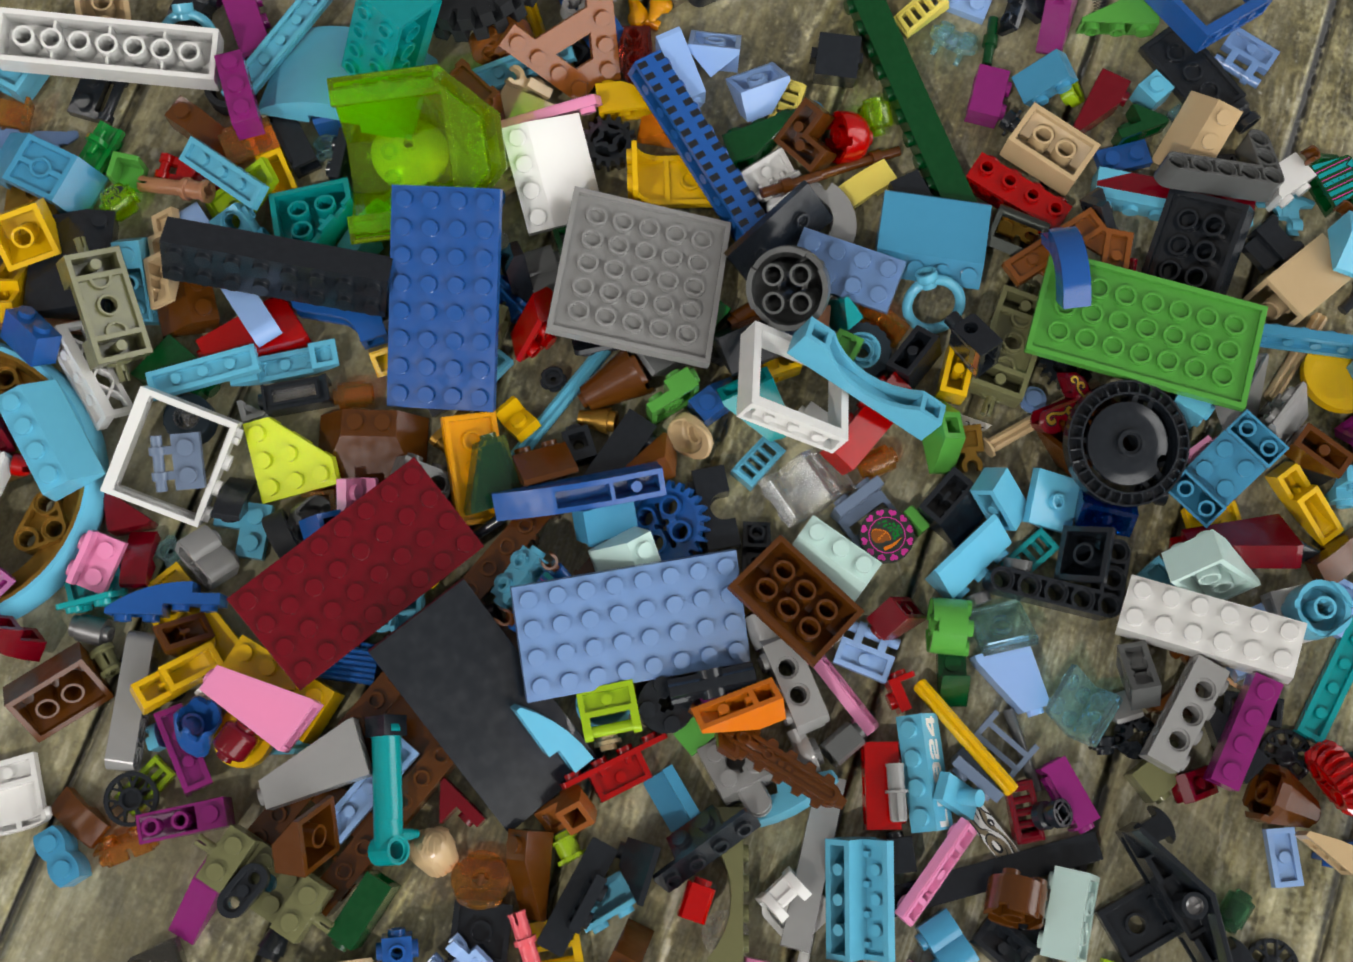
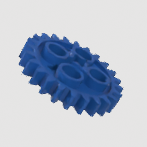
(687, 513)

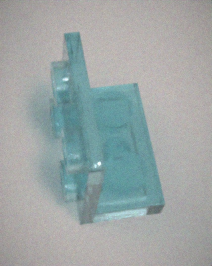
(1082, 708)

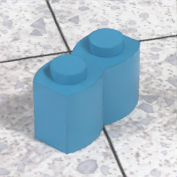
(60, 851)
(944, 939)

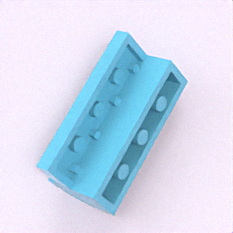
(860, 899)

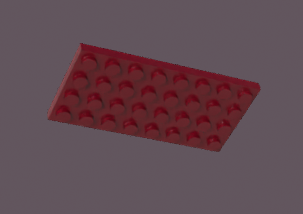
(355, 573)

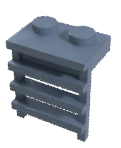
(858, 505)
(969, 769)

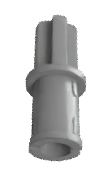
(896, 792)

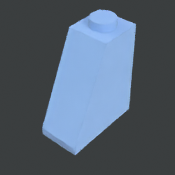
(676, 50)
(1015, 679)

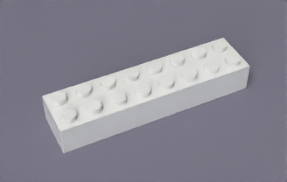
(109, 49)

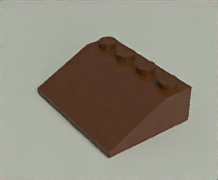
(796, 600)

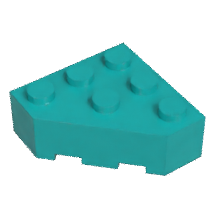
(313, 211)

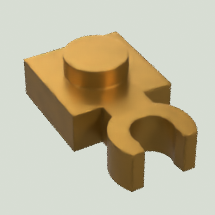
(1011, 228)
(972, 445)

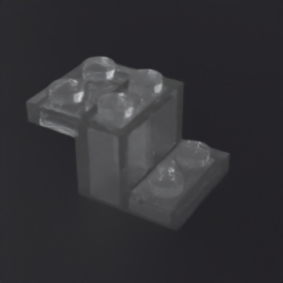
(804, 487)

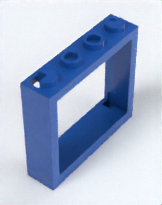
(1194, 31)

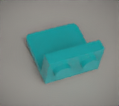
(81, 599)

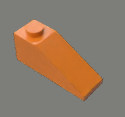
(742, 710)

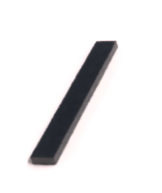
(1031, 862)

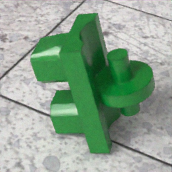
(101, 146)

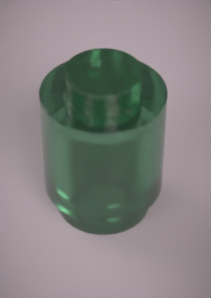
(1236, 910)

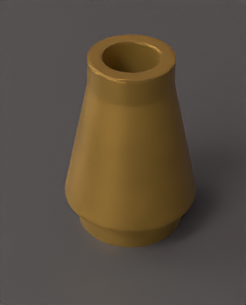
(601, 420)

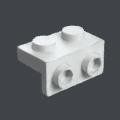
(768, 172)

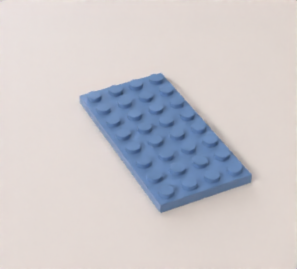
(629, 624)

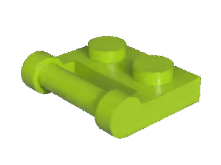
(605, 701)

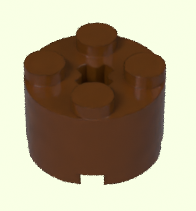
(1015, 899)

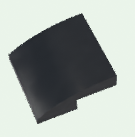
(1006, 943)

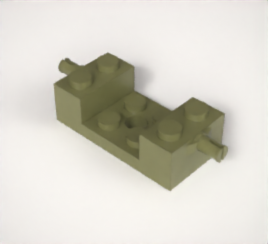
(111, 337)
(1010, 376)
(294, 902)

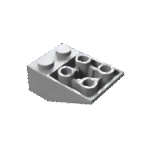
(1286, 411)

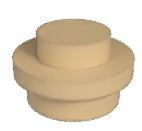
(607, 743)

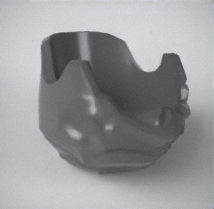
(305, 509)

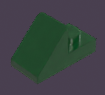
(1141, 125)
(952, 679)

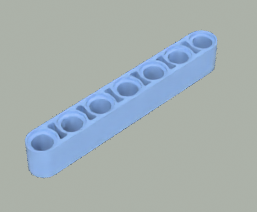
(247, 306)

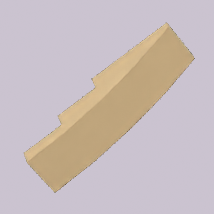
(160, 290)
(1332, 850)

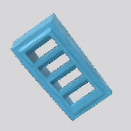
(743, 477)

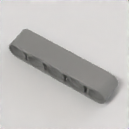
(128, 723)

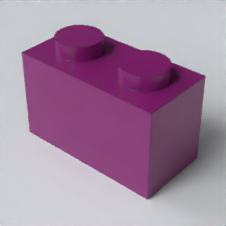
(987, 96)

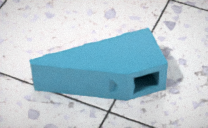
(133, 253)

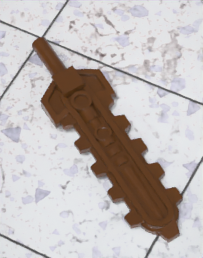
(781, 765)

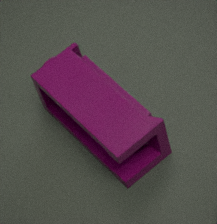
(1063, 783)

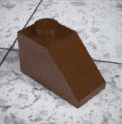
(1318, 452)

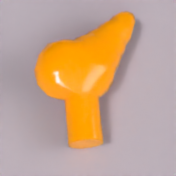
(659, 7)
(639, 15)

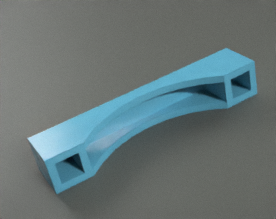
(910, 409)

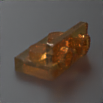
(247, 149)

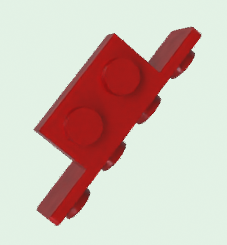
(618, 773)

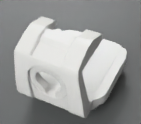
(779, 895)

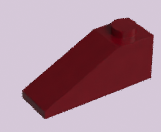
(1102, 101)

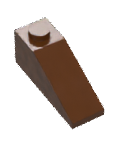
(194, 122)
(529, 867)

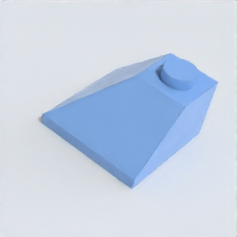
(758, 90)

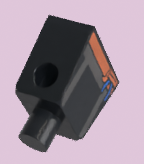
(973, 342)

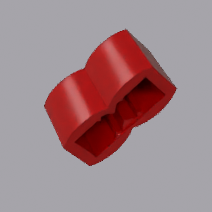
(696, 900)

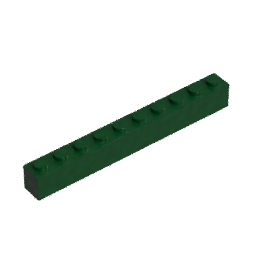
(908, 99)

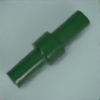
(990, 40)

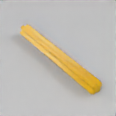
(965, 737)

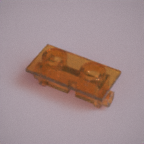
(114, 848)

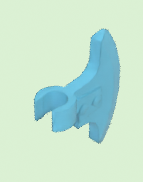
(1291, 213)

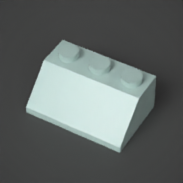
(626, 549)
(836, 557)
(1068, 915)

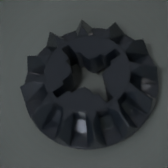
(1125, 731)

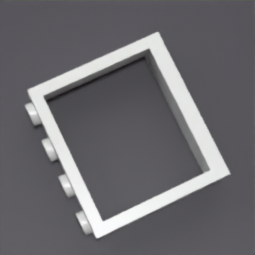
(779, 417)
(127, 443)

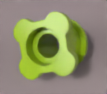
(567, 848)

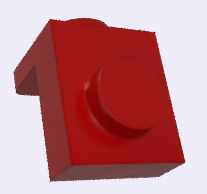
(896, 695)

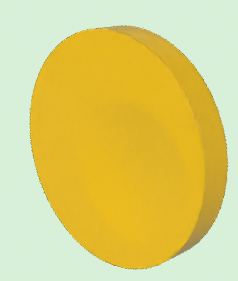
(1328, 382)

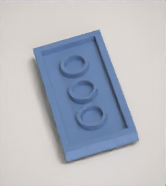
(856, 271)

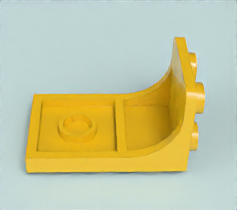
(662, 181)

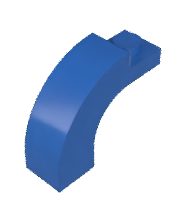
(1070, 266)

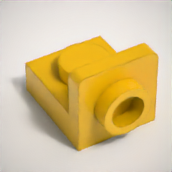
(517, 419)

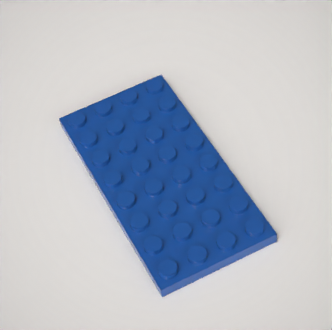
(444, 297)

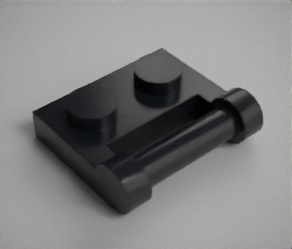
(90, 97)

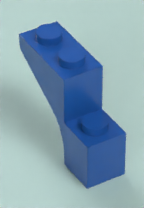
(369, 328)

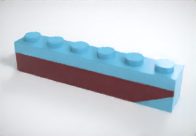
(1138, 193)

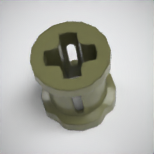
(99, 654)

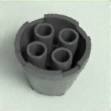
(776, 284)

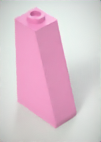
(264, 708)

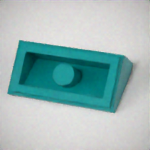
(843, 313)

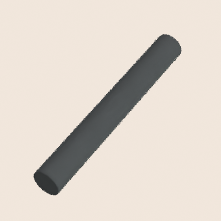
(1017, 736)

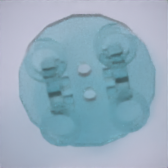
(953, 40)

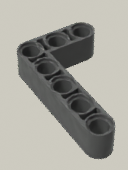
(1251, 177)

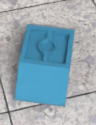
(49, 173)
(1227, 467)

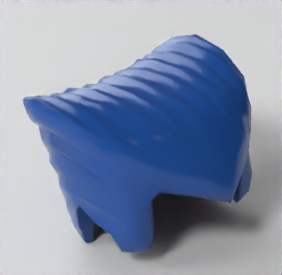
(197, 725)

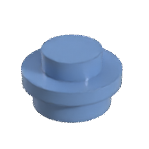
(1033, 399)

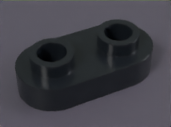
(244, 890)

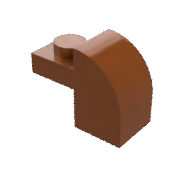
(568, 810)

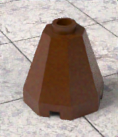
(1280, 799)

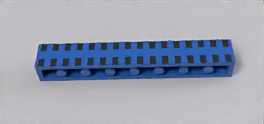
(696, 142)

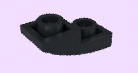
(233, 499)
(755, 540)

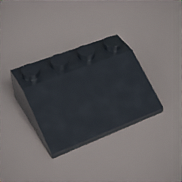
(1198, 240)
(43, 282)

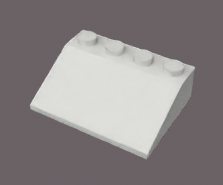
(547, 164)

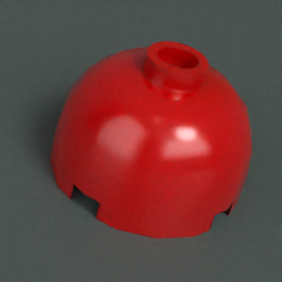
(849, 136)

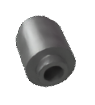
(91, 629)

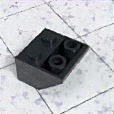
(952, 508)

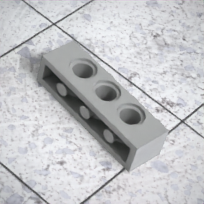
(1157, 747)

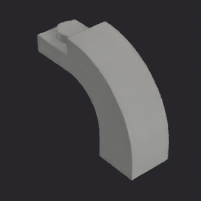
(839, 206)

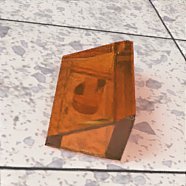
(889, 323)

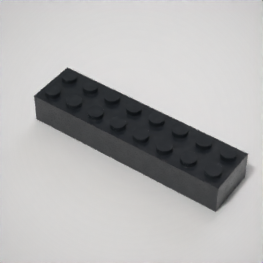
(275, 266)

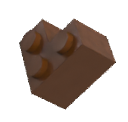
(802, 136)

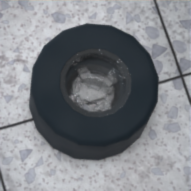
(179, 420)

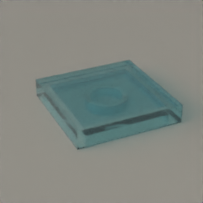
(1002, 627)

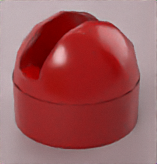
(18, 466)

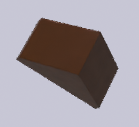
(184, 634)

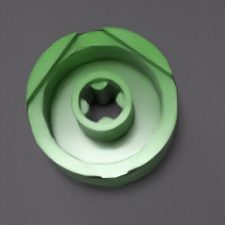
(949, 626)

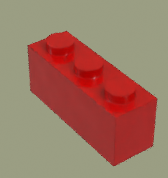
(874, 783)

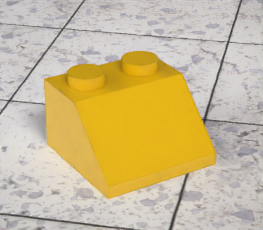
(28, 235)

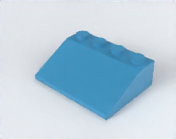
(935, 234)

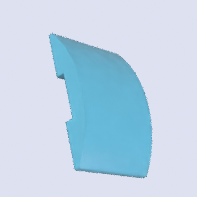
(300, 82)

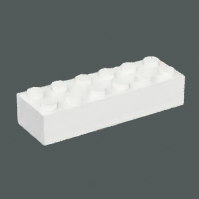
(1211, 627)

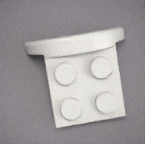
(22, 794)

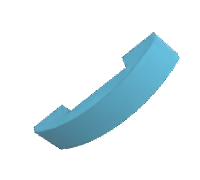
(293, 364)

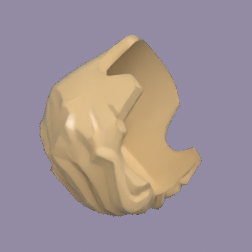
(434, 851)

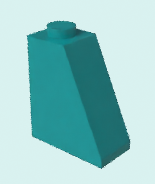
(768, 390)

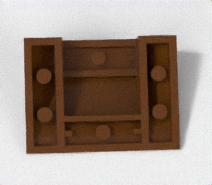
(371, 440)

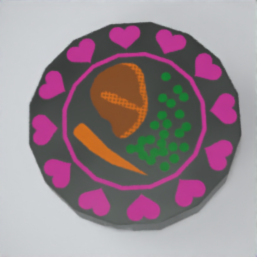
(886, 535)

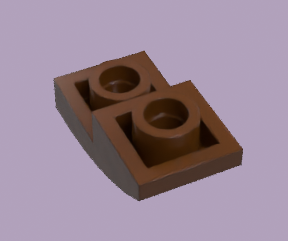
(79, 818)

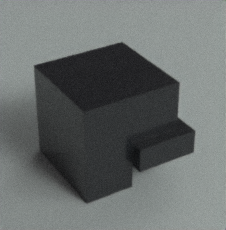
(836, 59)

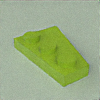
(259, 169)

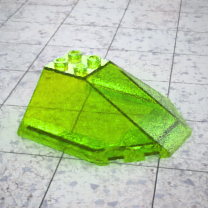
(412, 131)

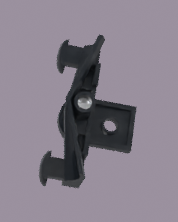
(1168, 902)

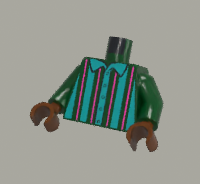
(1333, 181)

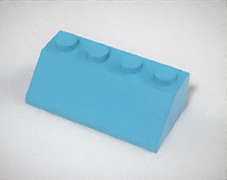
(50, 438)

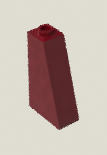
(1259, 541)

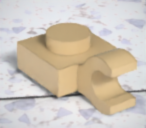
(531, 85)

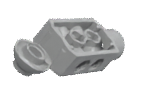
(802, 716)

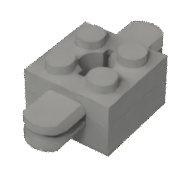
(737, 780)

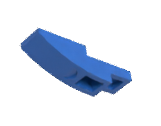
(156, 602)

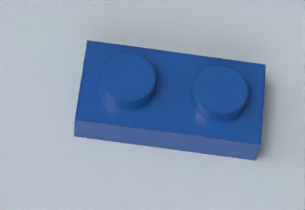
(1124, 157)

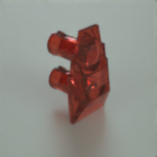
(632, 46)

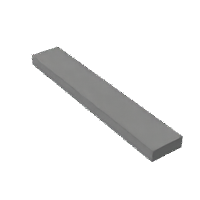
(810, 870)

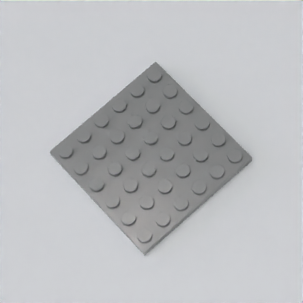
(639, 278)

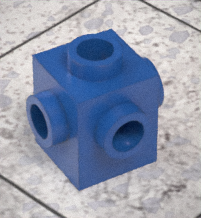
(397, 938)

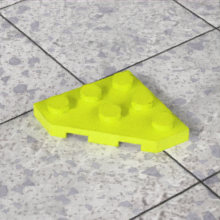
(287, 461)

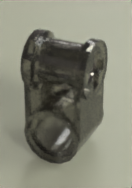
(166, 951)

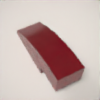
(20, 641)

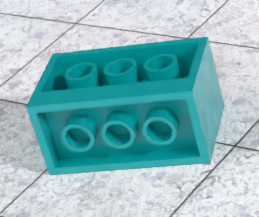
(389, 34)

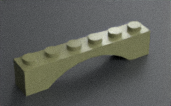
(733, 942)

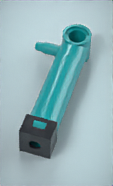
(389, 839)

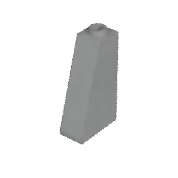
(321, 767)

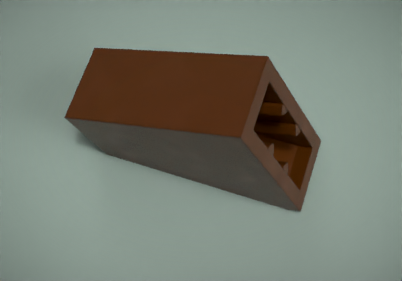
(632, 943)

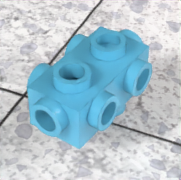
(522, 570)

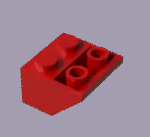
(529, 332)

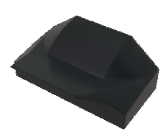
(515, 268)

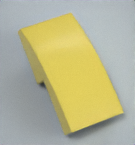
(868, 183)

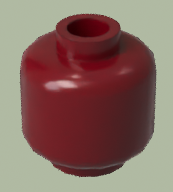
(235, 742)

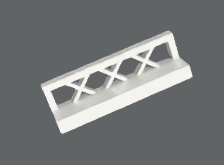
(85, 382)

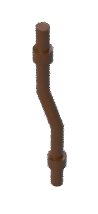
(787, 184)

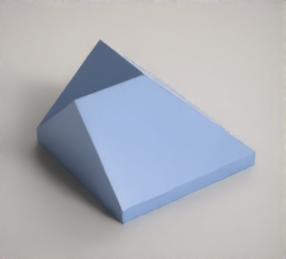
(715, 51)

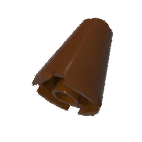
(616, 381)

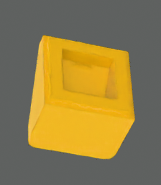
(379, 359)

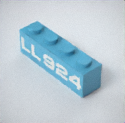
(922, 761)

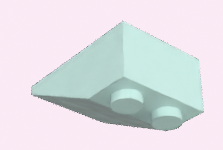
(1209, 566)

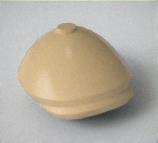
(690, 436)

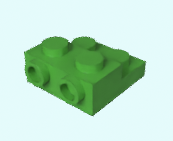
(678, 389)

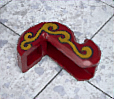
(1048, 417)

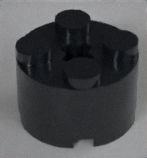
(668, 719)

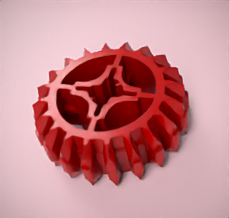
(1333, 773)

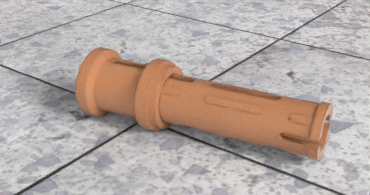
(185, 188)

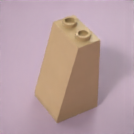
(1299, 284)

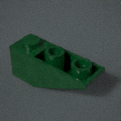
(755, 140)

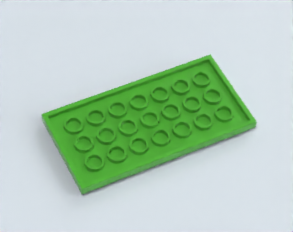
(1153, 334)

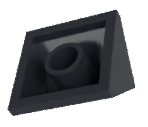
(728, 345)

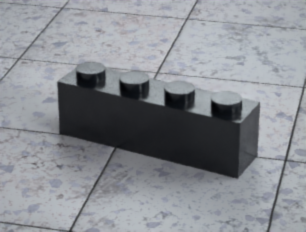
(624, 444)

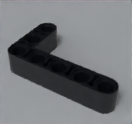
(1065, 591)

